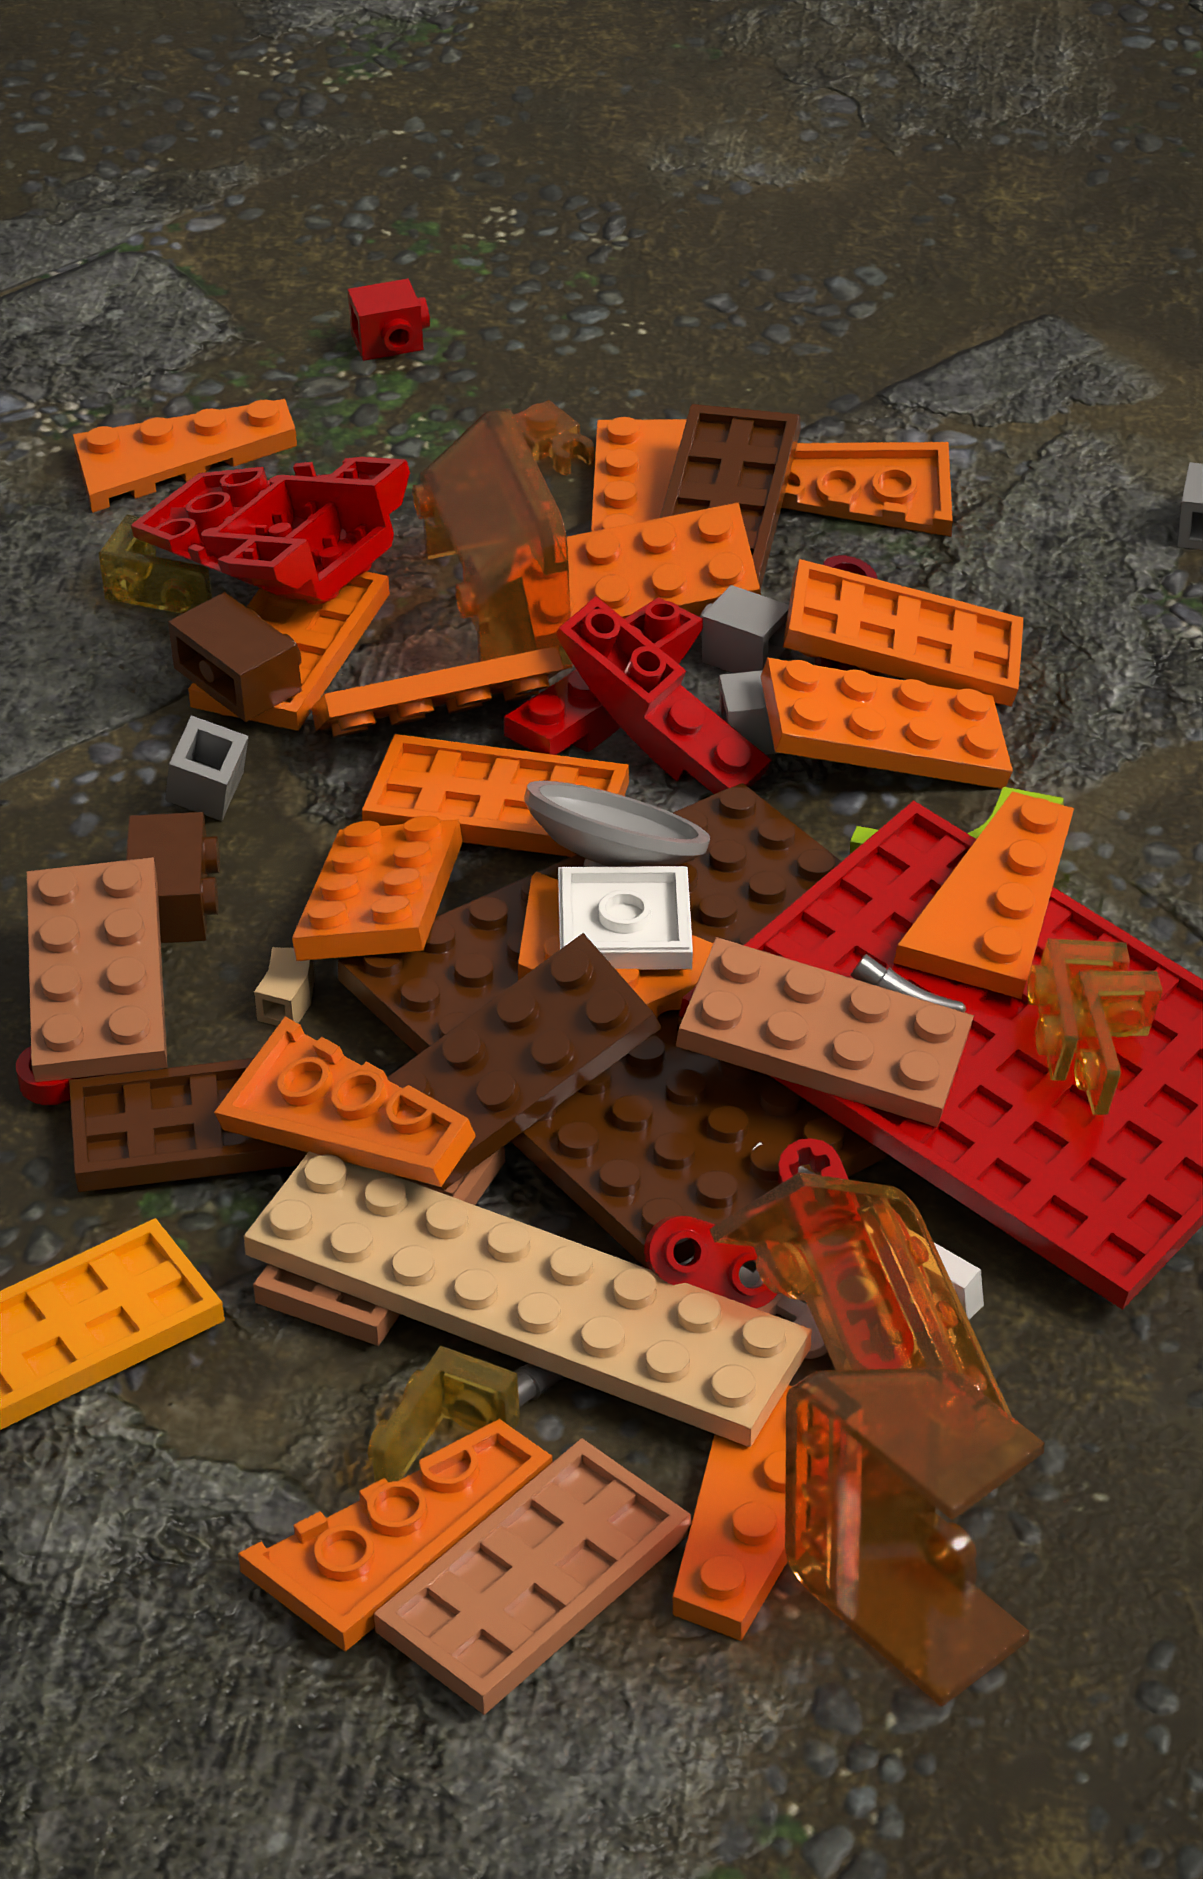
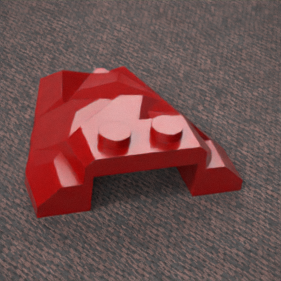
(283, 533)

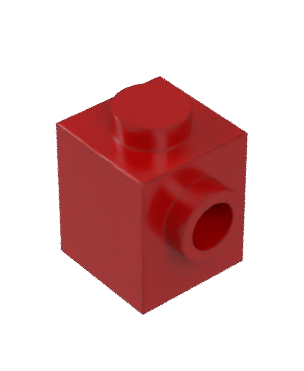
(387, 319)

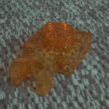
(554, 434)

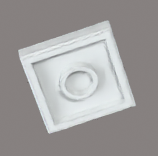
(629, 914)

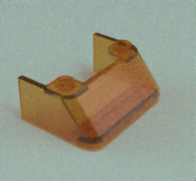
(504, 525)
(865, 1274)
(861, 1525)

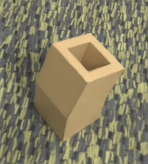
(285, 988)

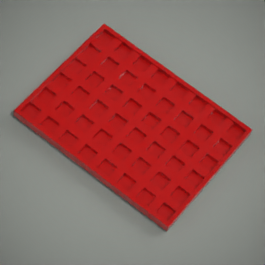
(1021, 1150)

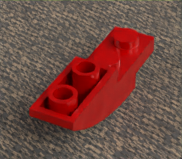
(646, 699)
(570, 711)

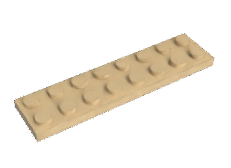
(531, 1295)

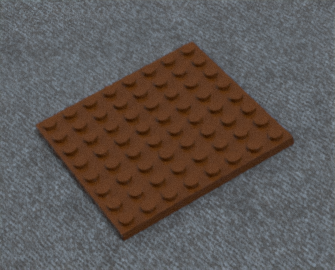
(663, 1122)

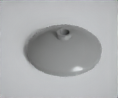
(613, 827)

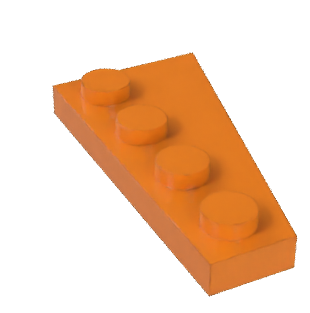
(633, 469)
(994, 902)

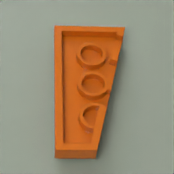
(185, 445)
(874, 483)
(323, 1103)
(736, 1532)
(360, 1557)

